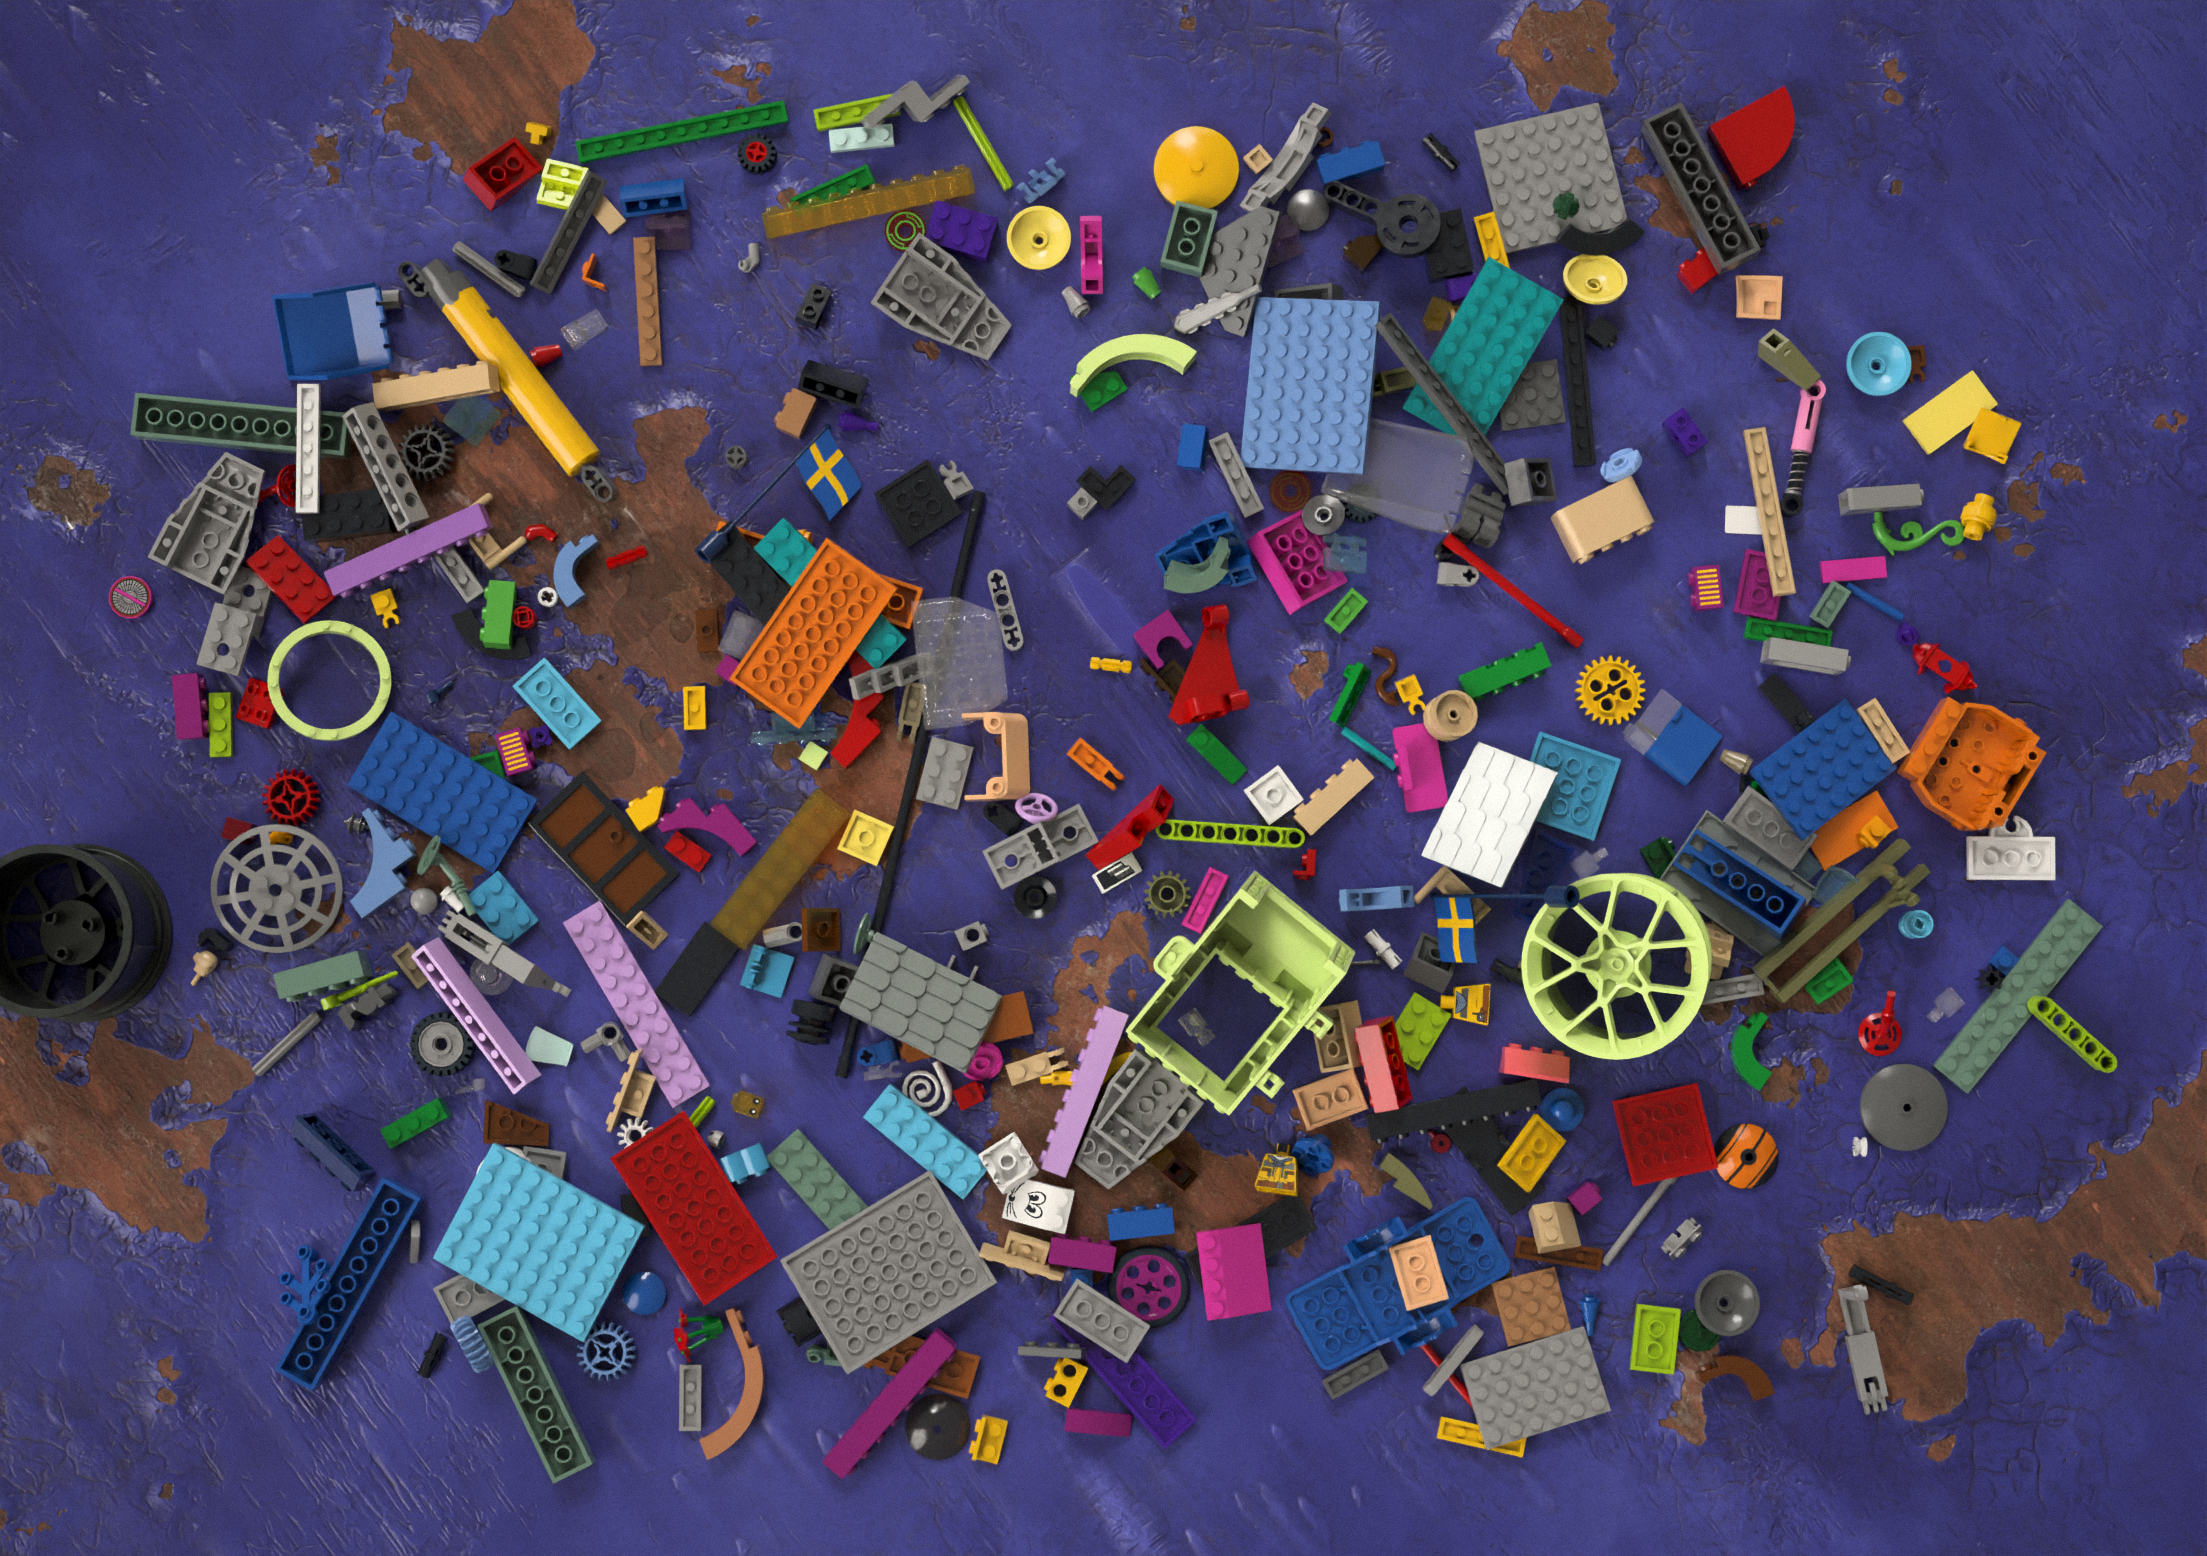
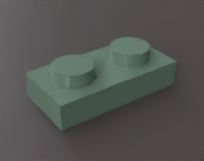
(1829, 604)

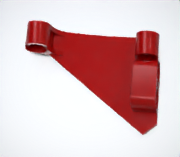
(1210, 680)

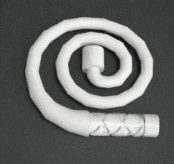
(947, 1087)

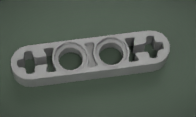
(1008, 609)
(1452, 1360)

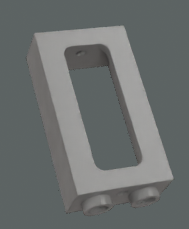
(1805, 656)

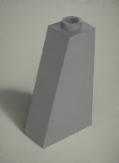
(1880, 499)

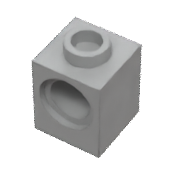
(1082, 504)
(962, 935)

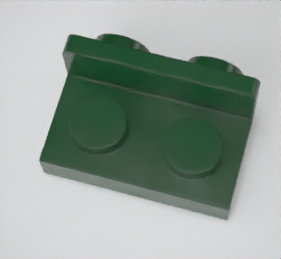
(1658, 855)

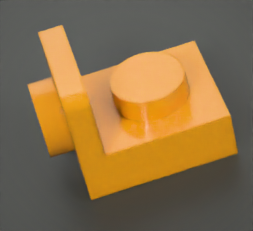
(1873, 832)

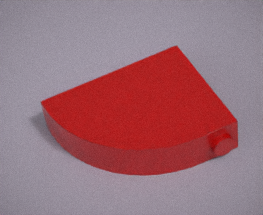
(1754, 137)

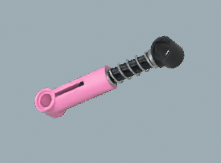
(1802, 446)

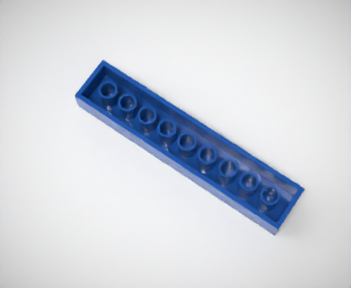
(352, 1282)

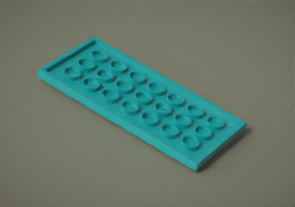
(1487, 345)

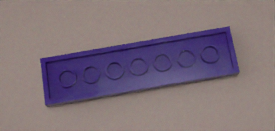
(1137, 1387)

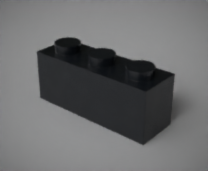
(833, 384)

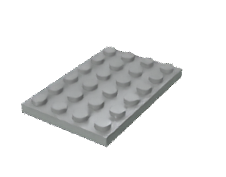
(1534, 1387)

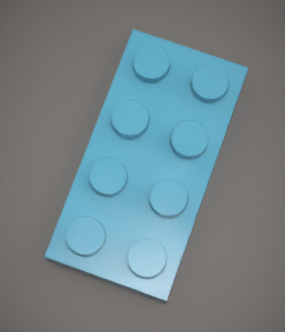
(557, 703)

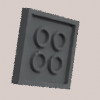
(1534, 399)

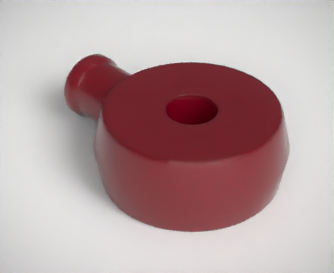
(1435, 1142)

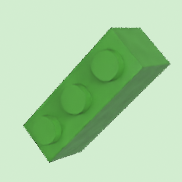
(498, 614)

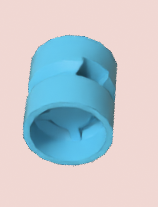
(1916, 924)

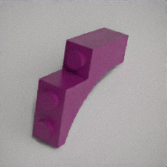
(719, 822)

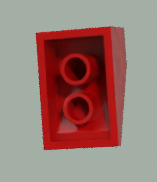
(502, 173)

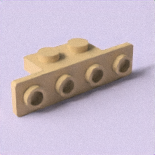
(634, 1092)
(1024, 1253)

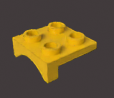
(1992, 435)

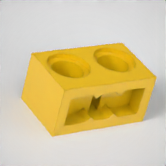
(1070, 1382)

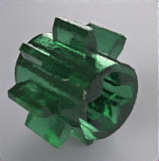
(1566, 205)

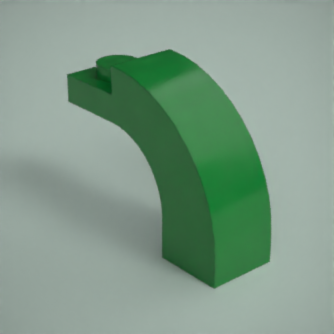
(1742, 1053)

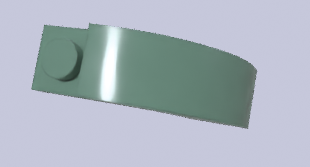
(1201, 576)

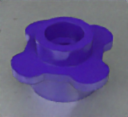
(545, 740)

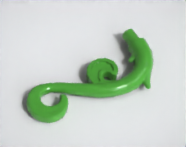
(1919, 538)

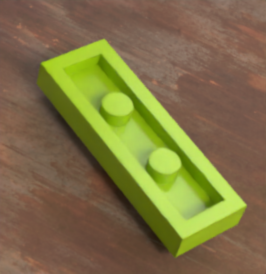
(221, 724)

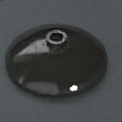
(941, 1411)

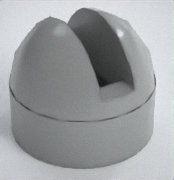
(716, 1139)

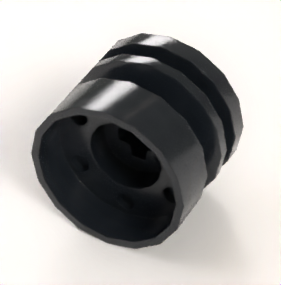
(811, 1022)

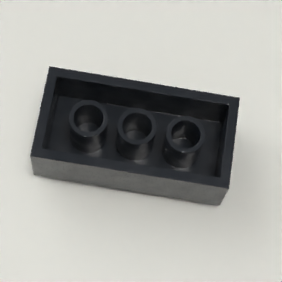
(348, 517)

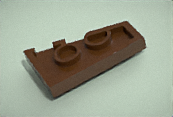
(512, 1127)

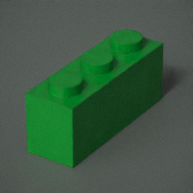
(416, 1123)

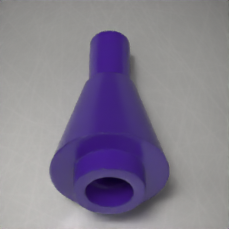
(851, 422)

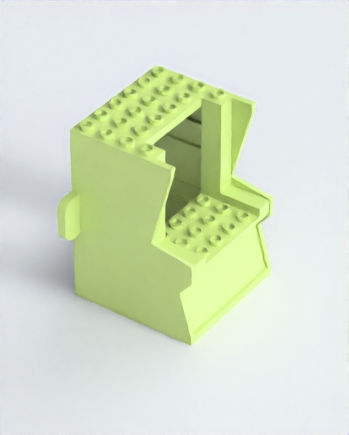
(1275, 949)

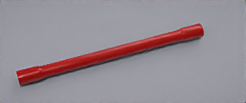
(1460, 549)

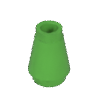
(1146, 282)

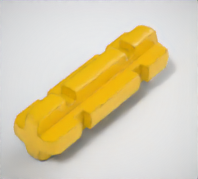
(1111, 665)

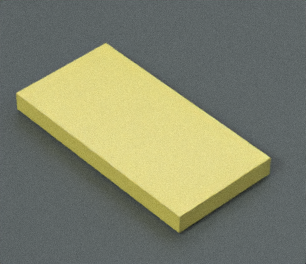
(1949, 412)

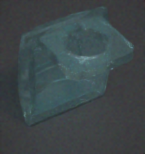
(1831, 883)

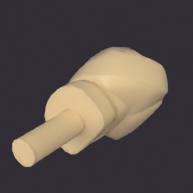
(205, 964)

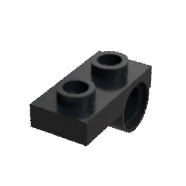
(813, 306)

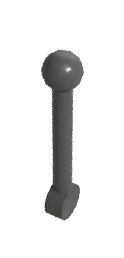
(1367, 962)

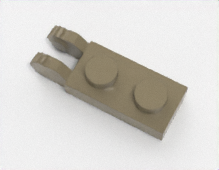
(910, 711)

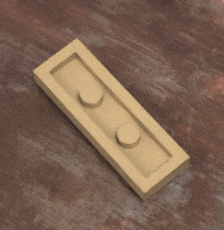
(1883, 730)

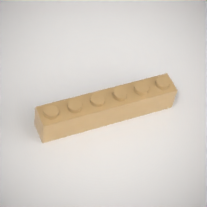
(436, 387)

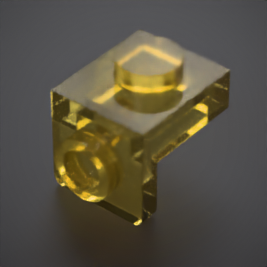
(1436, 313)

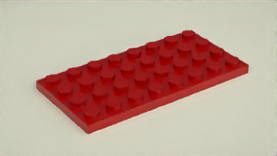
(693, 1207)

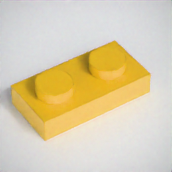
(694, 708)

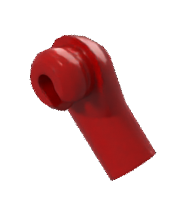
(540, 530)

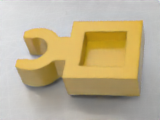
(385, 604)
(1409, 691)

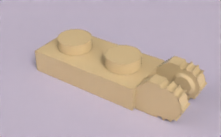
(1034, 1067)

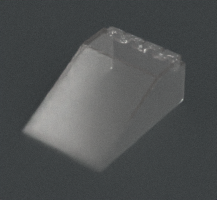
(1409, 476)

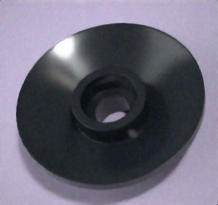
(1026, 889)

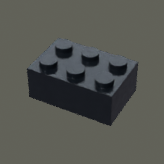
(1451, 254)

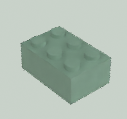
(1188, 239)

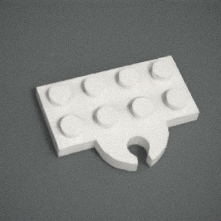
(2010, 854)

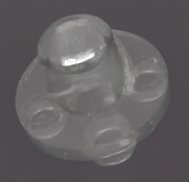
(489, 979)

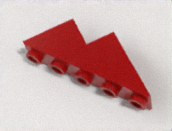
(1132, 829)

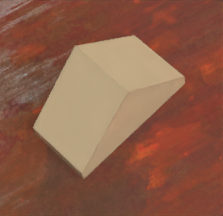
(647, 929)

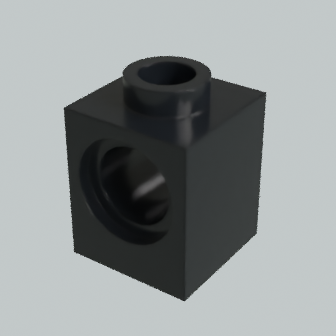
(1601, 333)

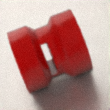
(525, 621)

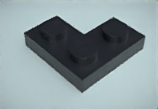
(1106, 491)

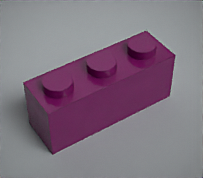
(190, 706)
(1082, 1253)

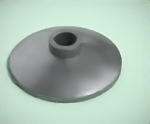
(1320, 506)

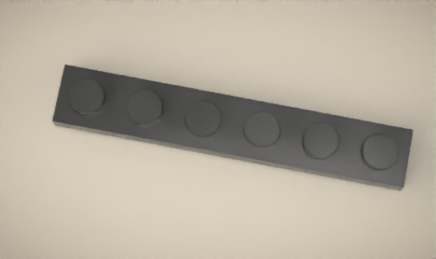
(568, 232)

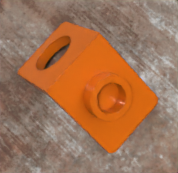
(587, 271)

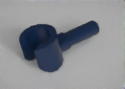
(432, 696)

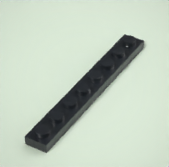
(1577, 382)

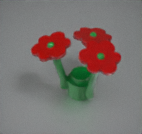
(710, 1329)

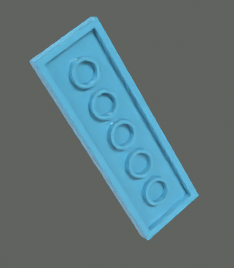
(926, 1140)

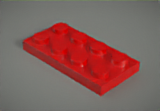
(291, 579)

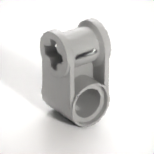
(1452, 575)

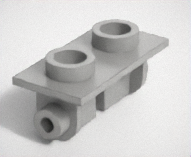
(1689, 1233)

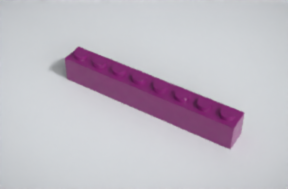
(889, 1403)

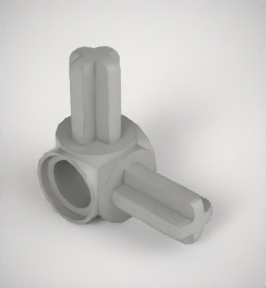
(600, 1038)

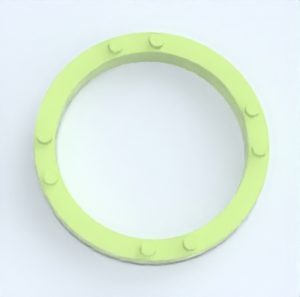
(329, 627)

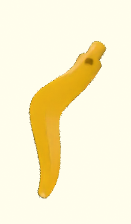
(1063, 1077)

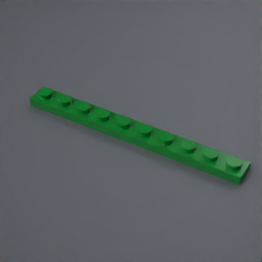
(682, 132)

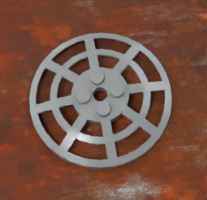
(286, 878)

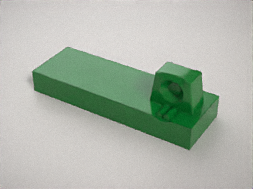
(1357, 679)

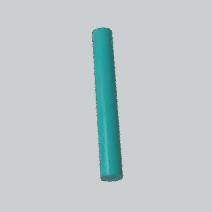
(1368, 748)

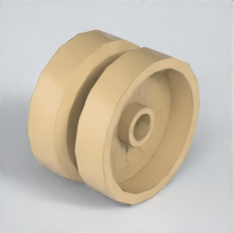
(1450, 715)

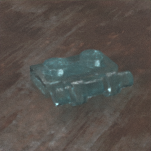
(1342, 559)

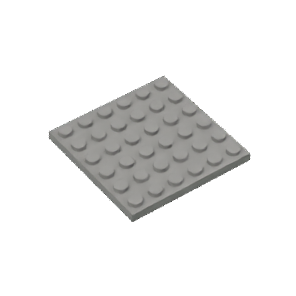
(1544, 157)

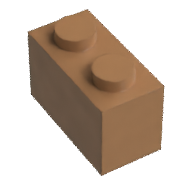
(796, 413)

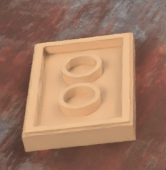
(1330, 1099)
(1418, 1272)

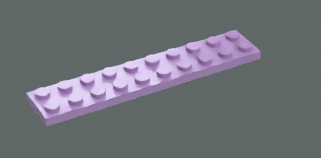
(636, 1004)

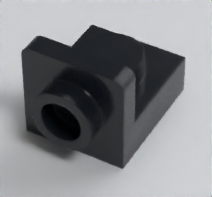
(218, 939)

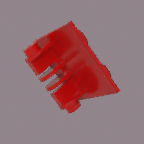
(257, 705)

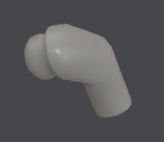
(752, 260)

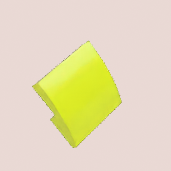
(559, 183)

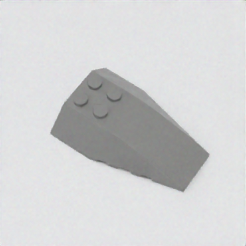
(940, 300)
(213, 525)
(1136, 1118)

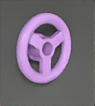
(1035, 811)

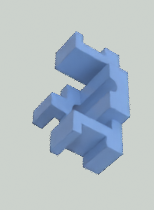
(1047, 181)

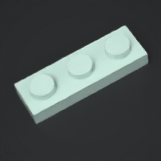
(861, 138)

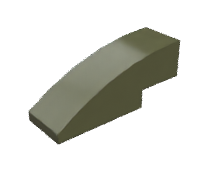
(1392, 382)
(1405, 1180)

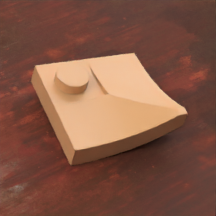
(1759, 297)

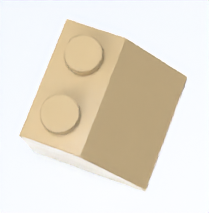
(1554, 1226)

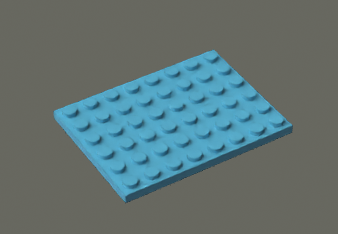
(539, 1242)

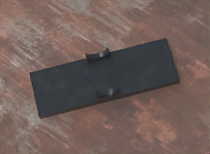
(1484, 1148)

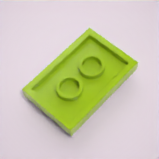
(1419, 1029)
(1655, 1339)

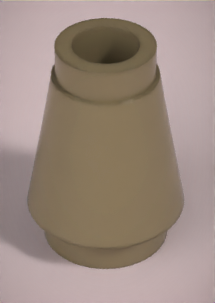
(1737, 761)

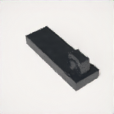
(1786, 703)

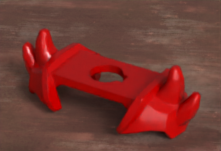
(1960, 674)

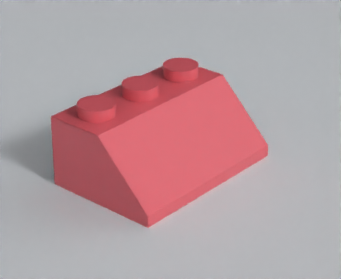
(1535, 1063)

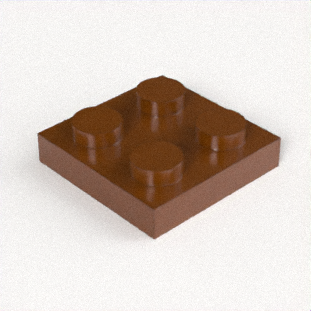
(820, 929)

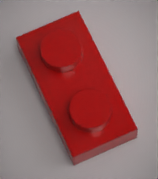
(688, 851)

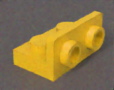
(989, 1439)

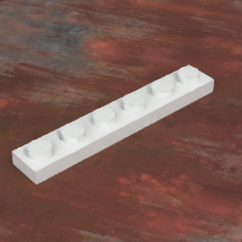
(308, 448)

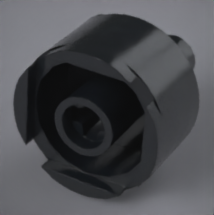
(798, 1321)

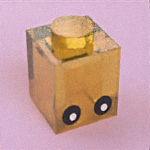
(747, 1103)

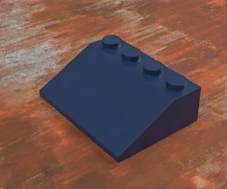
(331, 1151)

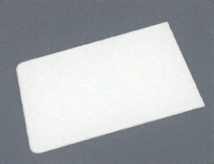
(1742, 520)

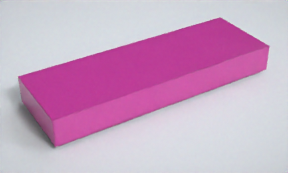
(1853, 569)
(1205, 900)

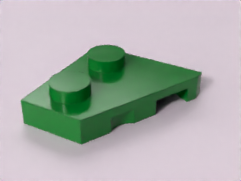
(1102, 390)
(1828, 981)

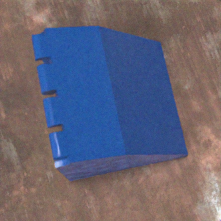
(332, 331)

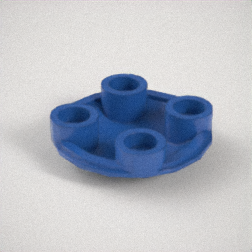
(644, 1293)

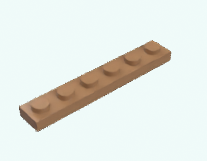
(648, 301)

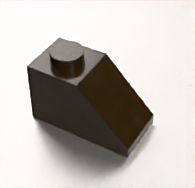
(1362, 251)
(1173, 1168)

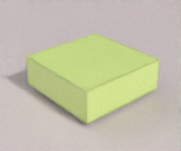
(813, 755)

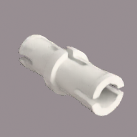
(1383, 949)

